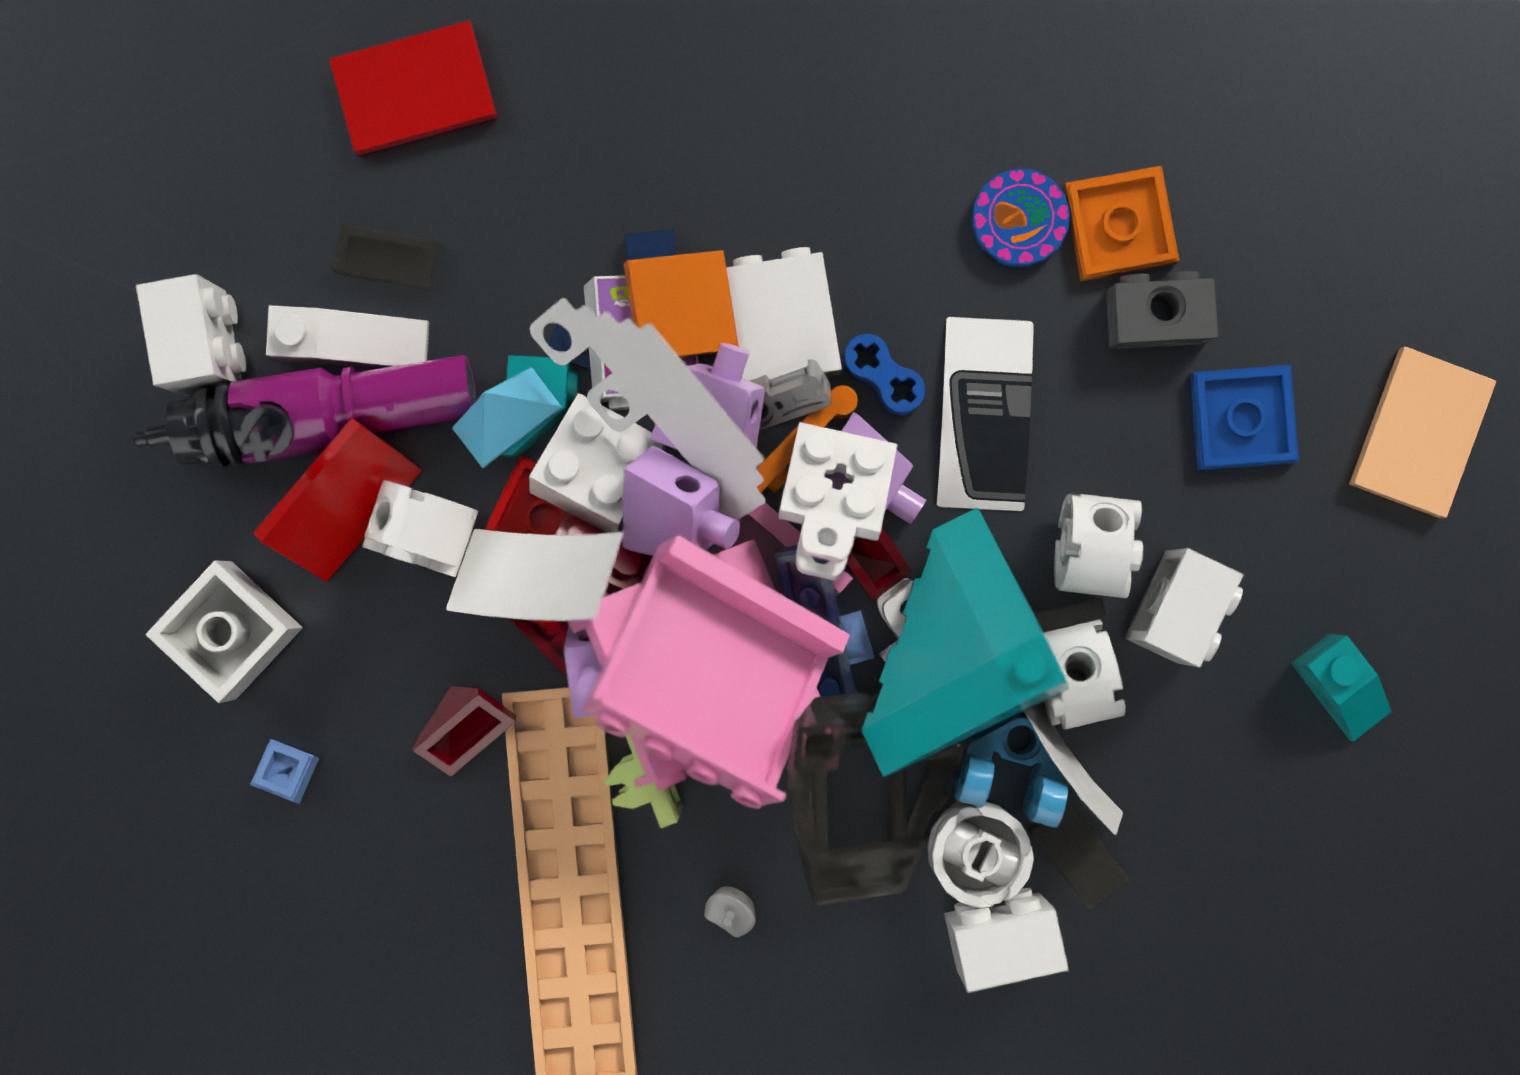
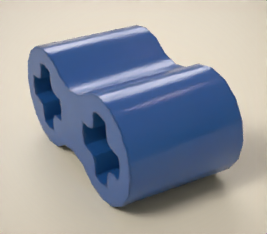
(883, 375)

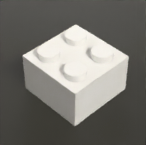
(190, 334)
(586, 465)
(1185, 607)
(224, 631)
(1005, 941)

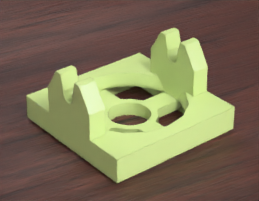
(665, 802)

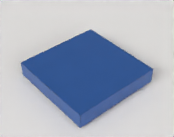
(1244, 417)

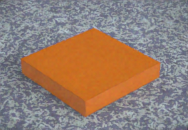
(1121, 223)
(683, 300)

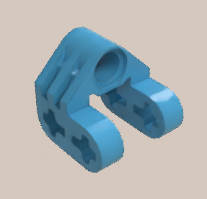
(1045, 790)

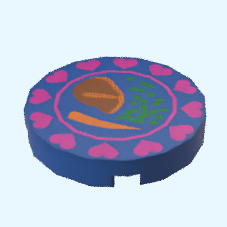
(1020, 217)

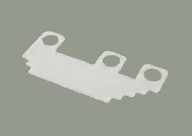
(666, 390)

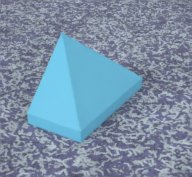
(505, 416)

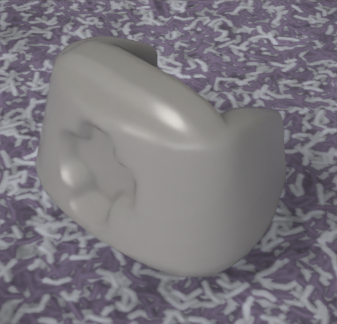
(731, 911)

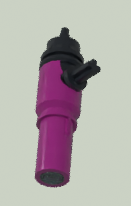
(307, 410)

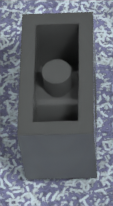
(1191, 305)

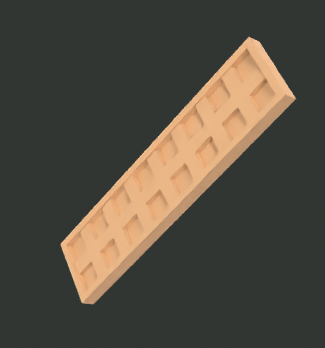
(569, 888)

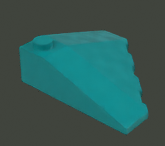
(963, 653)

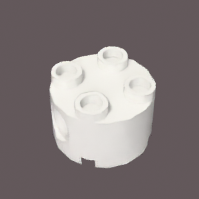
(420, 528)
(1097, 545)
(1091, 652)
(980, 853)

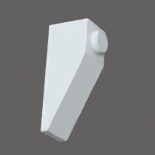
(344, 338)

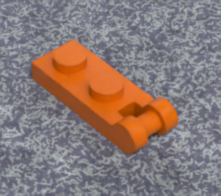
(775, 466)

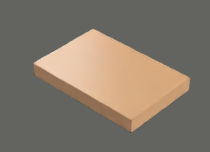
(1422, 432)

